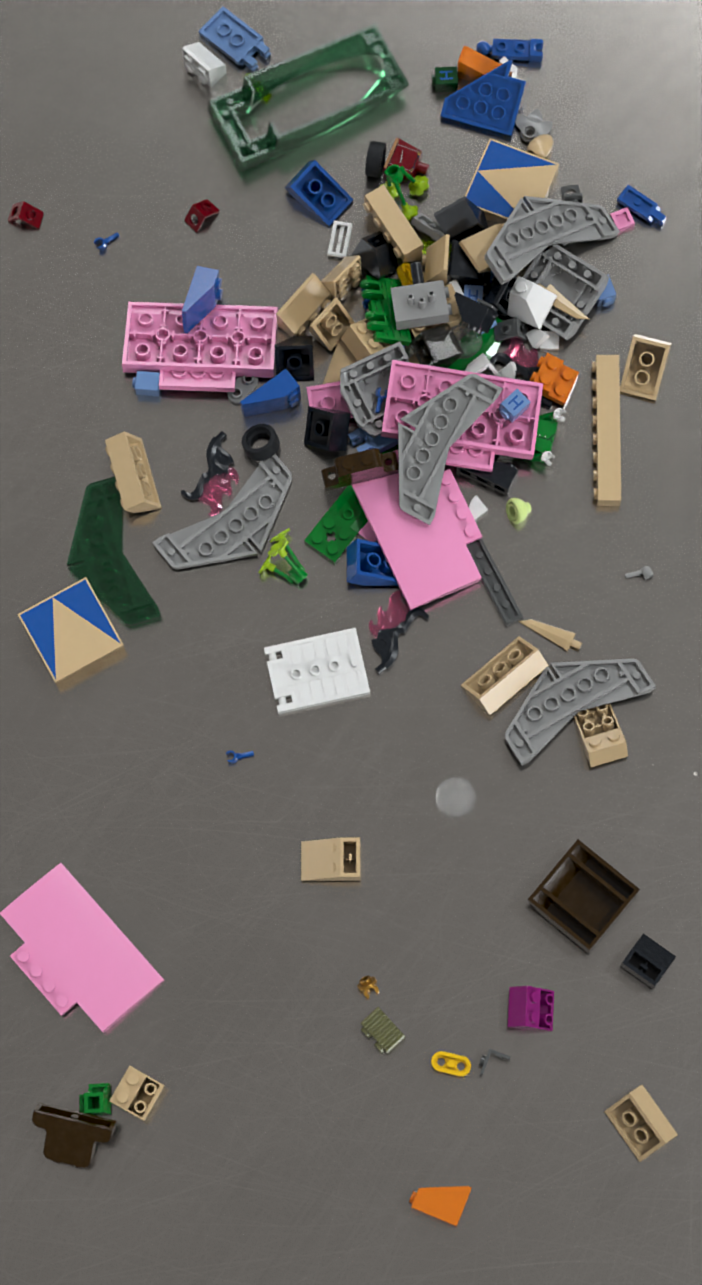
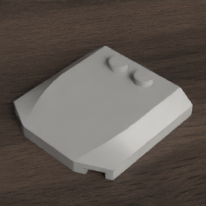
(573, 279)
(360, 382)

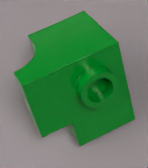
(96, 1100)

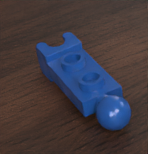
(513, 49)

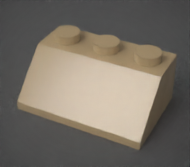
(303, 307)
(641, 1123)

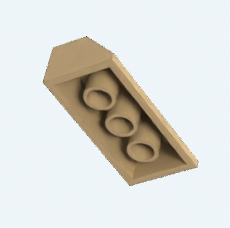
(393, 224)
(132, 473)
(505, 675)

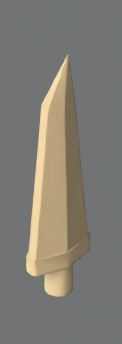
(564, 304)
(556, 635)

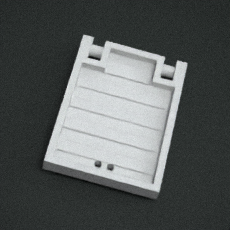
(317, 670)

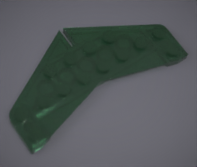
(99, 545)

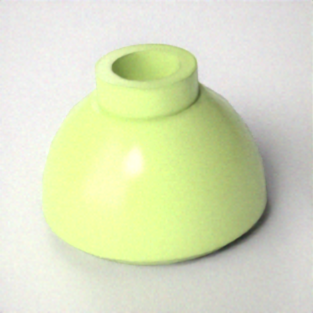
(517, 510)

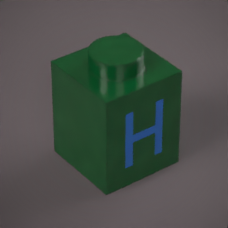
(445, 79)

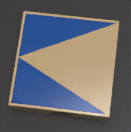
(506, 176)
(70, 630)

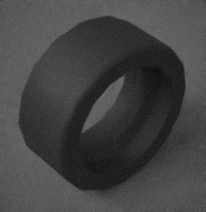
(375, 159)
(256, 432)

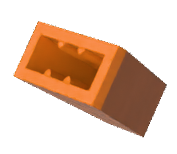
(474, 65)
(441, 1202)

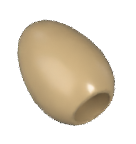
(540, 145)

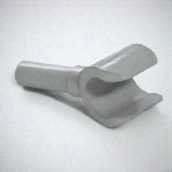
(645, 571)

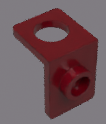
(202, 210)
(26, 213)

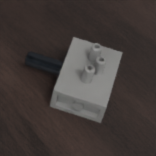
(420, 303)

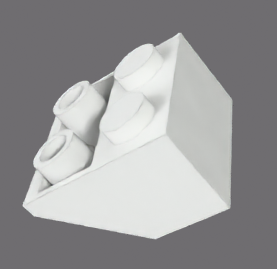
(203, 64)

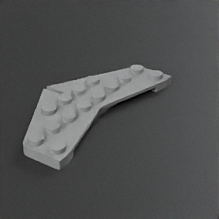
(541, 223)
(425, 450)
(228, 533)
(578, 688)

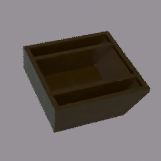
(583, 896)

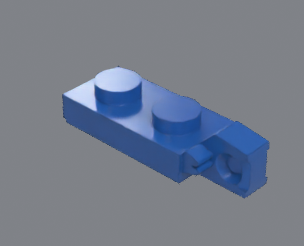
(641, 205)

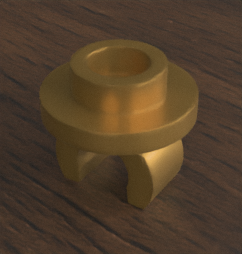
(366, 983)

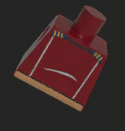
(408, 156)

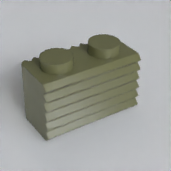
(382, 1031)

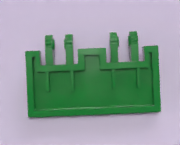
(382, 312)

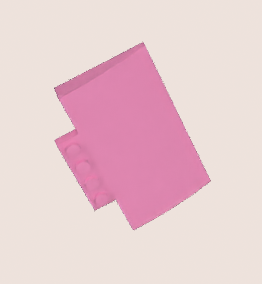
(209, 357)
(489, 435)
(422, 557)
(77, 951)

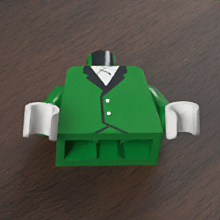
(545, 436)

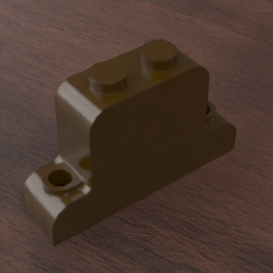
(359, 468)
(71, 1134)

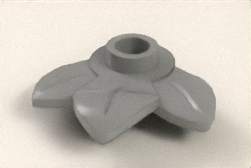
(534, 124)

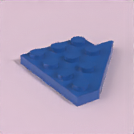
(488, 101)

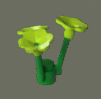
(417, 186)
(297, 572)

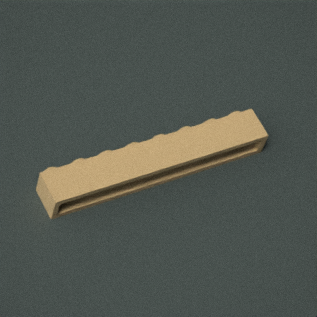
(607, 430)

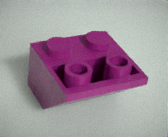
(530, 1008)

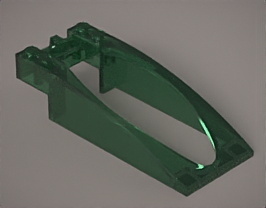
(228, 107)

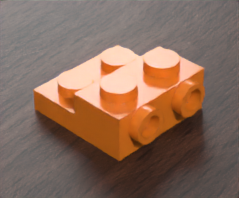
(556, 378)

